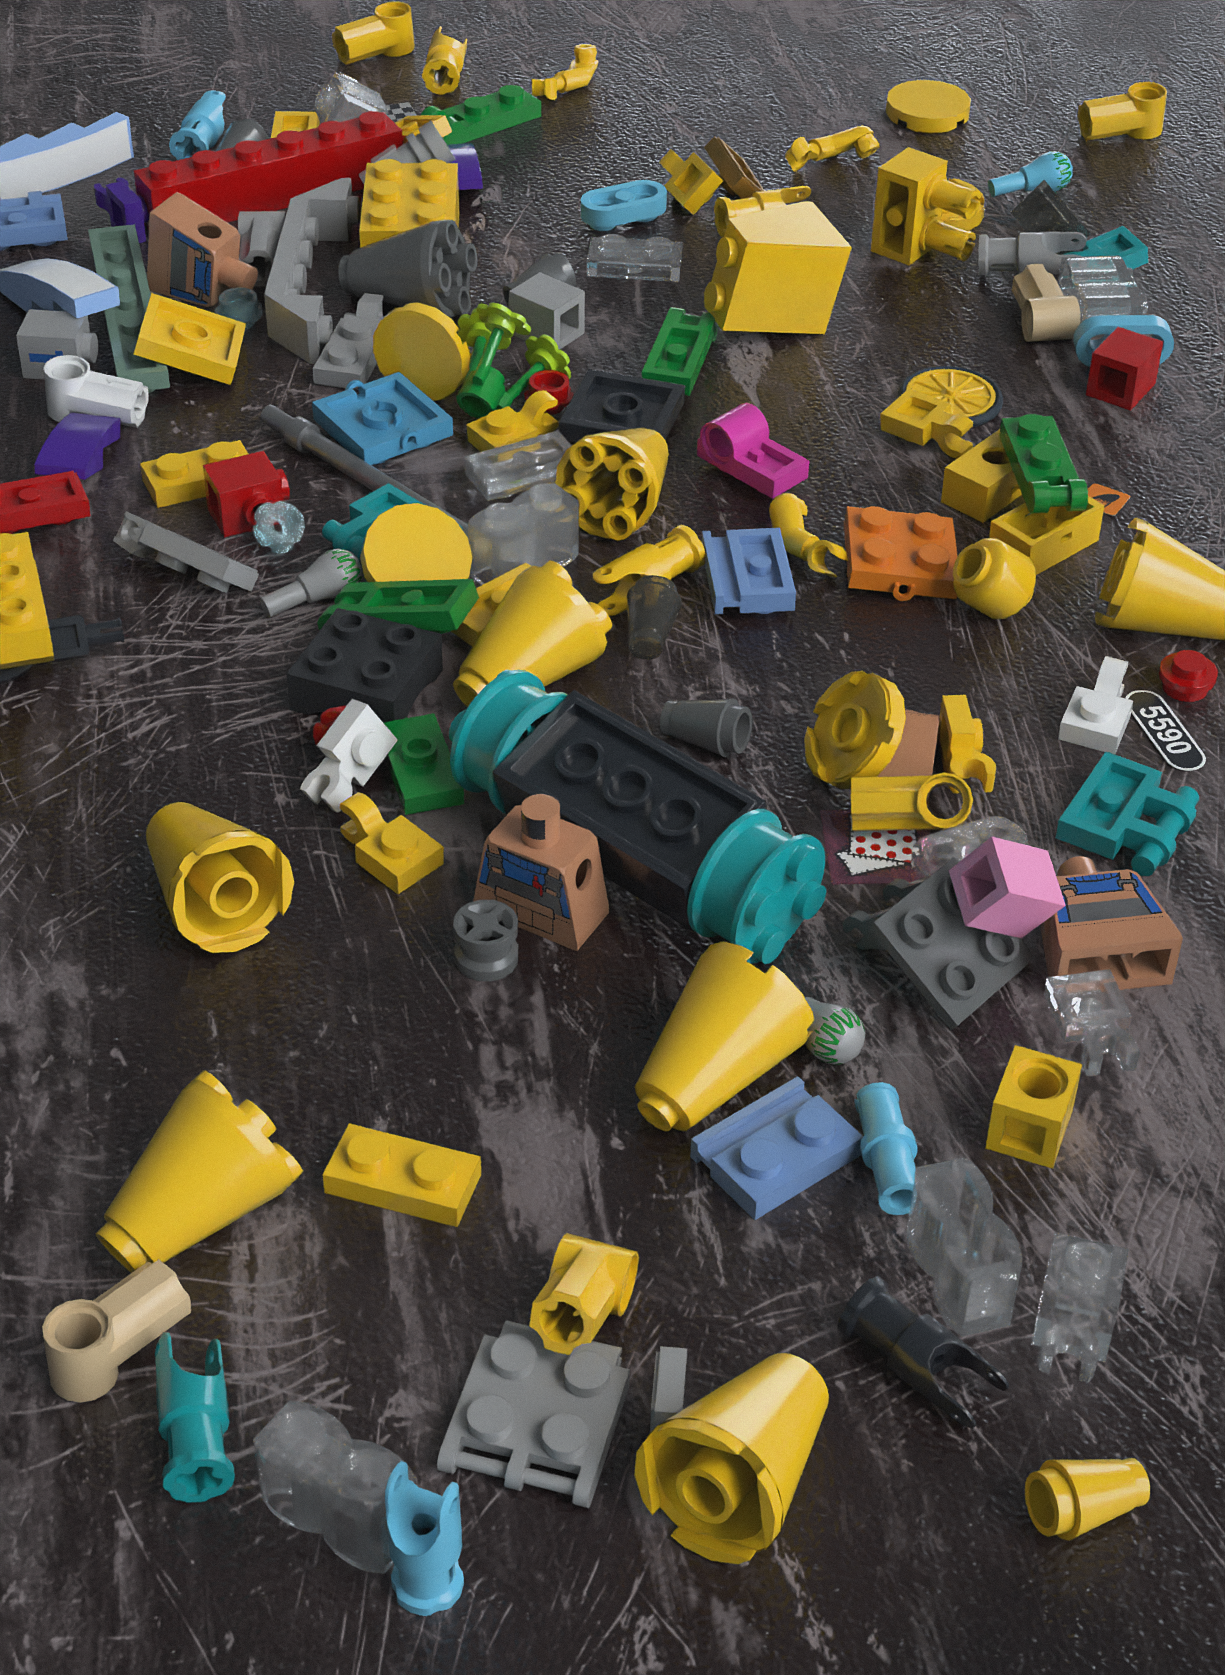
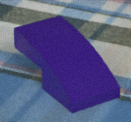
(468, 166)
(77, 445)

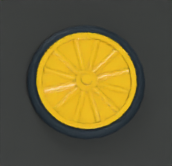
(966, 389)

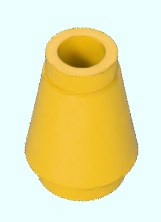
(1083, 1494)

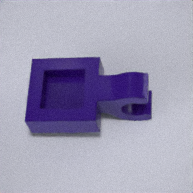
(123, 206)

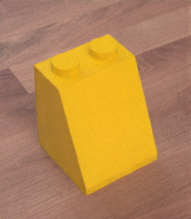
(777, 271)

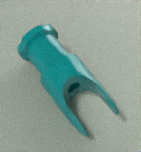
(193, 1421)

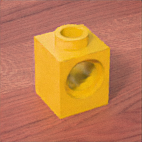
(1033, 1106)

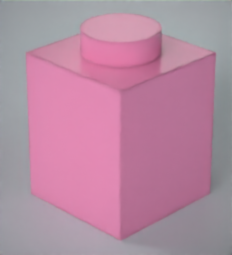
(1006, 887)

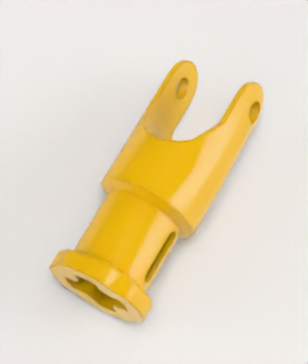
(443, 63)
(759, 201)
(667, 558)

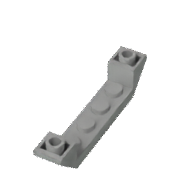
(311, 217)

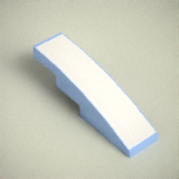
(63, 156)
(57, 287)

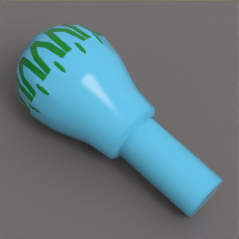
(1052, 167)

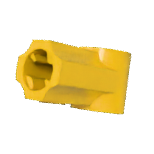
(384, 33)
(1135, 113)
(901, 802)
(582, 1290)

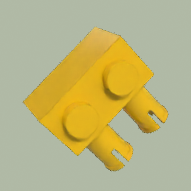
(910, 206)

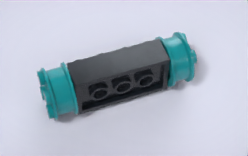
(659, 817)

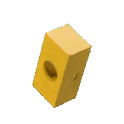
(980, 480)
(1050, 535)

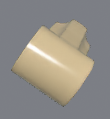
(1044, 308)
(92, 1338)

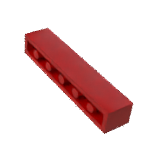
(271, 170)

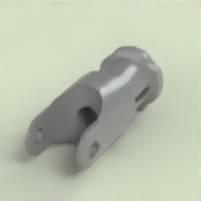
(1027, 249)

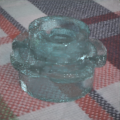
(240, 305)
(291, 526)

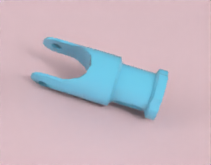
(200, 126)
(423, 1543)

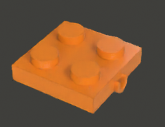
(899, 550)

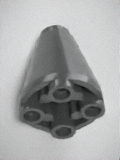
(415, 266)

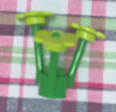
(491, 329)

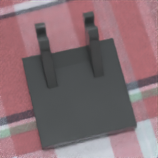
(942, 957)

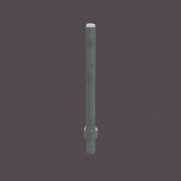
(307, 438)

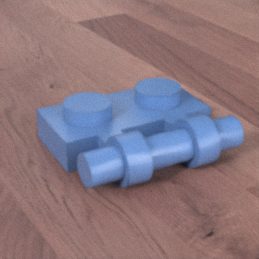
(32, 220)

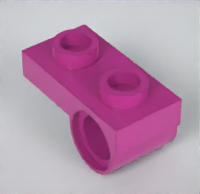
(742, 447)

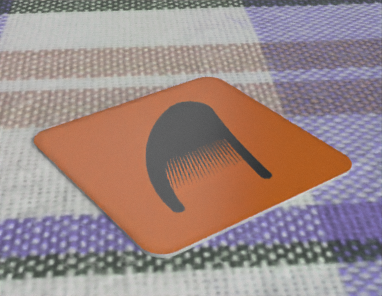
(1110, 498)

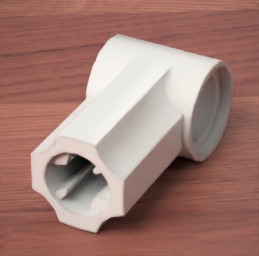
(77, 389)

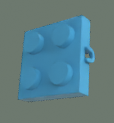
(383, 419)

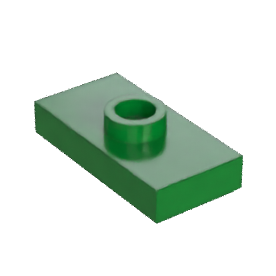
(422, 765)

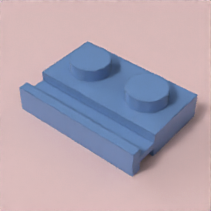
(749, 571)
(776, 1147)

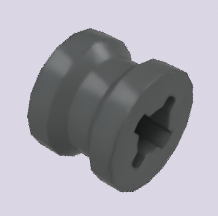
(486, 940)

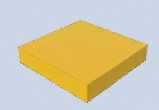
(190, 339)

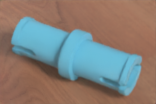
(887, 1146)

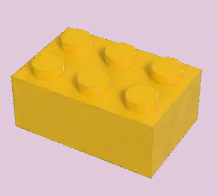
(406, 197)

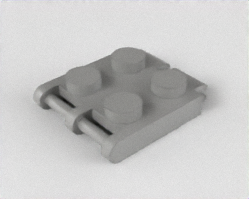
(538, 1412)

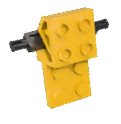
(24, 630)

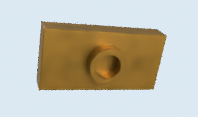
(733, 169)

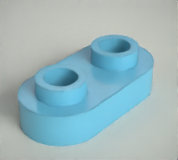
(623, 204)
(1108, 323)

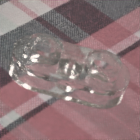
(938, 848)

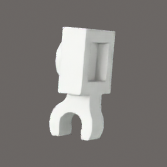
(1099, 715)
(352, 751)

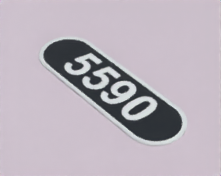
(1166, 731)

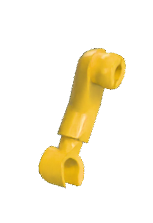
(575, 77)
(828, 146)
(786, 514)

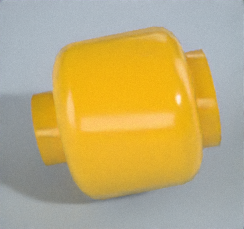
(994, 578)

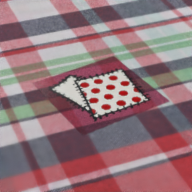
(866, 855)

